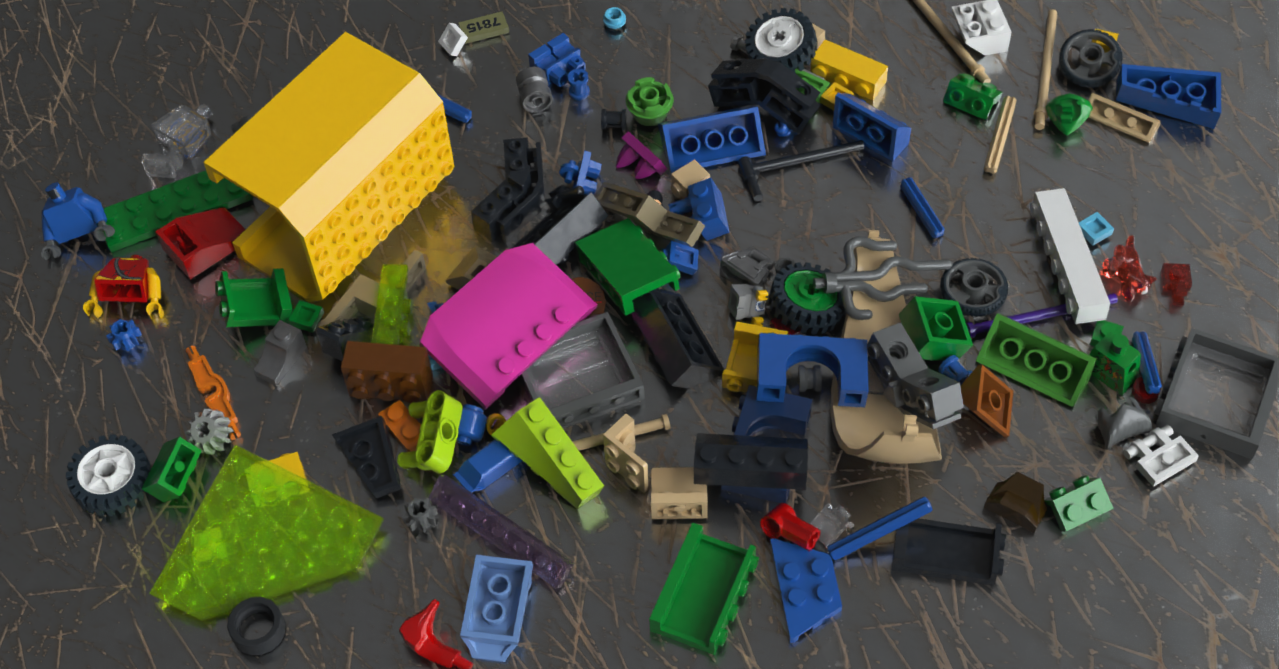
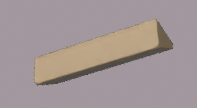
(1123, 118)

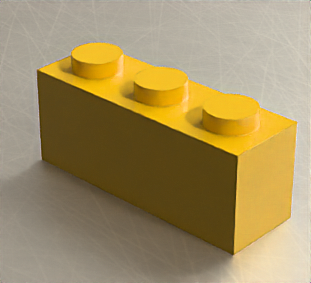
(849, 69)

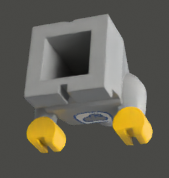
(748, 302)

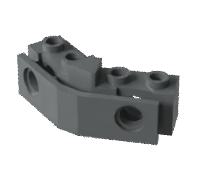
(910, 382)

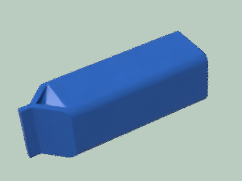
(486, 466)

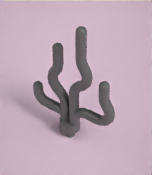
(852, 280)

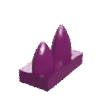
(634, 150)

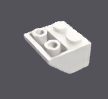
(983, 26)

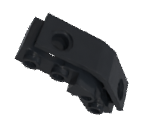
(767, 85)
(509, 196)

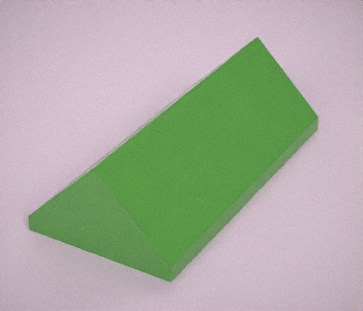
(1036, 360)

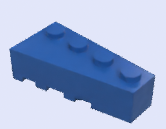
(1172, 92)

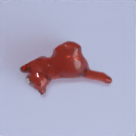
(1127, 267)

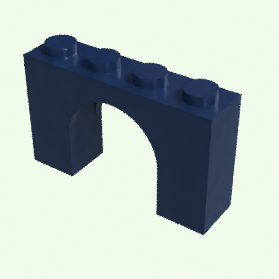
(755, 416)

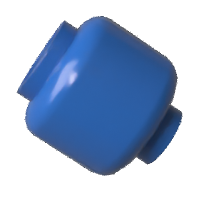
(471, 425)

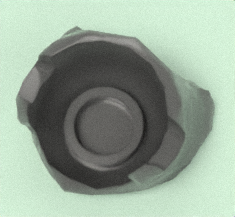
(1124, 423)

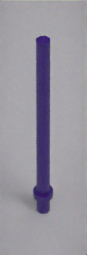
(1028, 317)

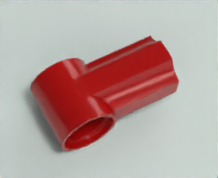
(785, 523)

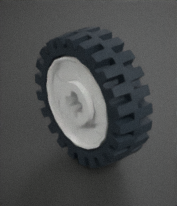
(782, 38)

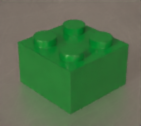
(936, 328)

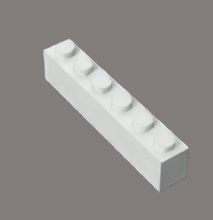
(1070, 256)

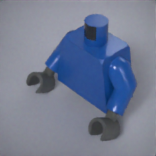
(70, 216)

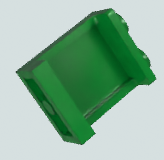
(254, 300)

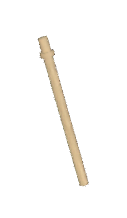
(977, 70)
(1040, 112)

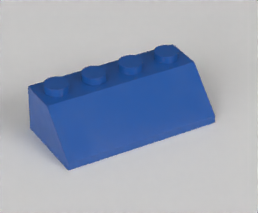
(713, 138)

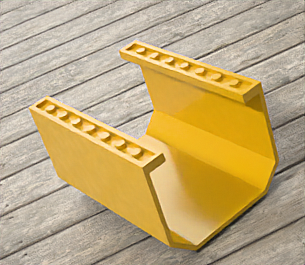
(337, 164)

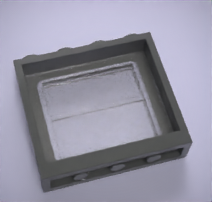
(584, 373)
(1219, 393)

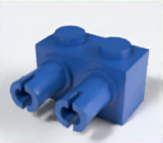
(707, 206)

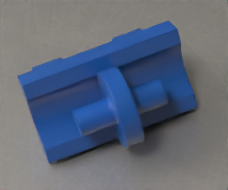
(578, 173)

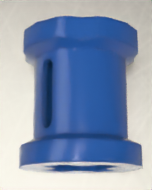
(578, 84)
(954, 370)

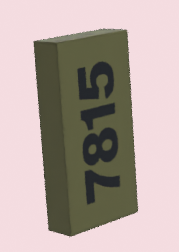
(484, 27)

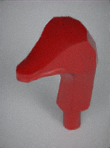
(419, 636)

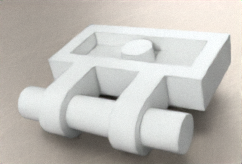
(1164, 461)

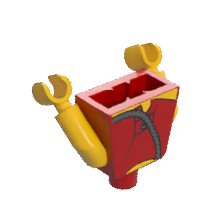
(125, 282)

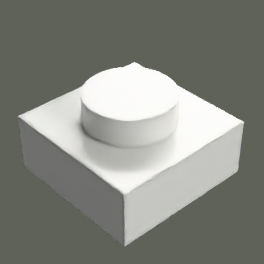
(452, 39)

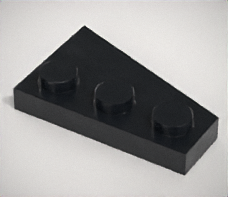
(371, 455)

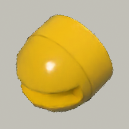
(490, 420)

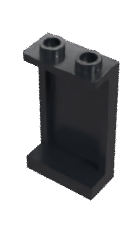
(949, 551)

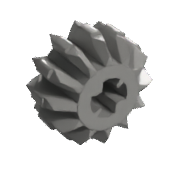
(215, 423)

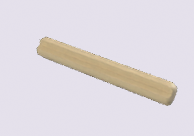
(1000, 134)

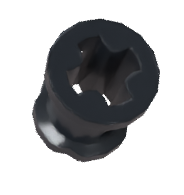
(613, 119)

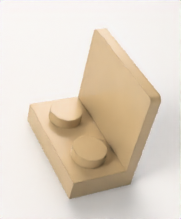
(620, 455)
(676, 494)

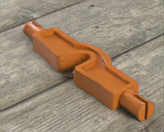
(209, 381)

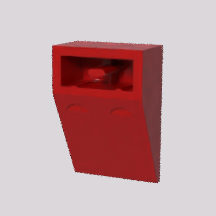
(200, 239)

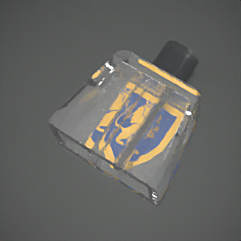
(184, 128)

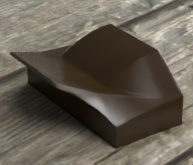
(1019, 501)

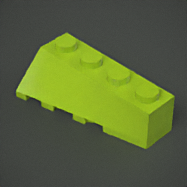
(548, 450)

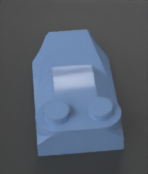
(495, 607)

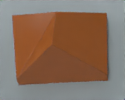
(988, 399)

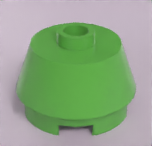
(649, 101)

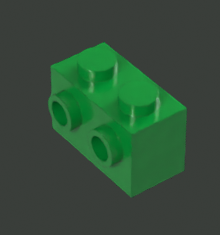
(171, 469)

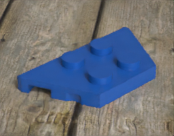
(805, 586)

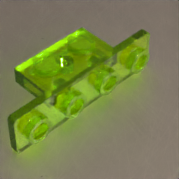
(392, 306)

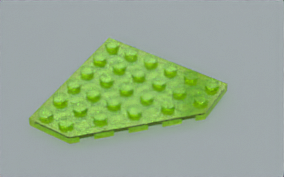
(262, 537)

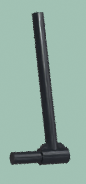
(751, 170)

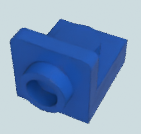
(682, 256)

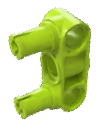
(437, 433)

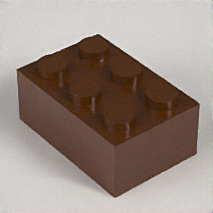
(387, 371)

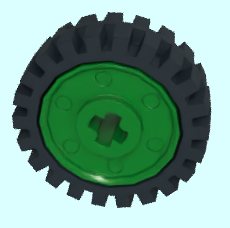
(802, 305)

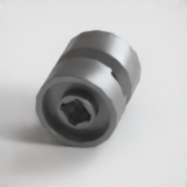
(534, 89)

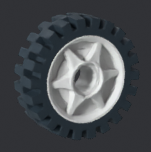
(89, 470)

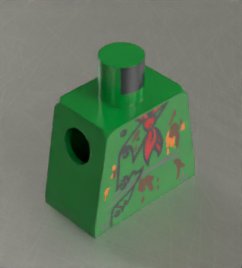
(1116, 362)

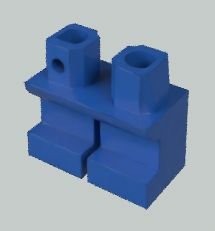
(557, 59)

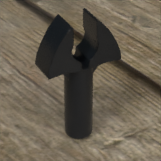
(562, 194)

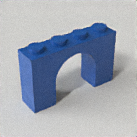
(843, 356)

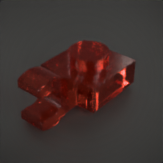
(1178, 279)

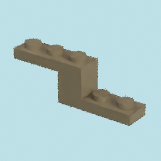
(649, 214)
(363, 293)

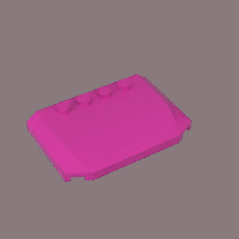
(504, 321)

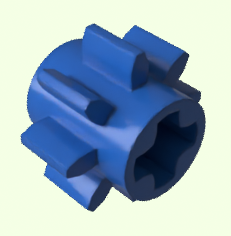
(124, 335)

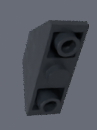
(335, 335)

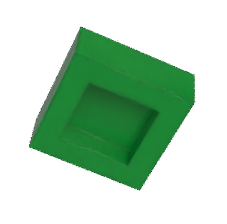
(306, 316)
(1102, 329)

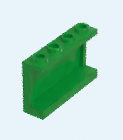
(625, 263)
(703, 591)

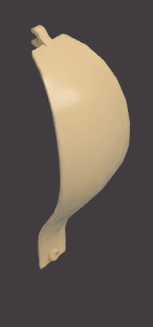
(879, 429)

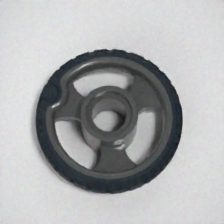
(1080, 75)
(975, 275)

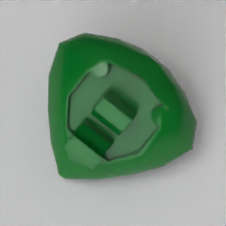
(1068, 112)

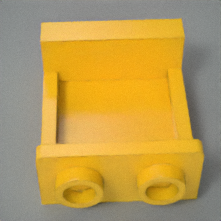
(742, 361)

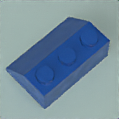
(872, 126)

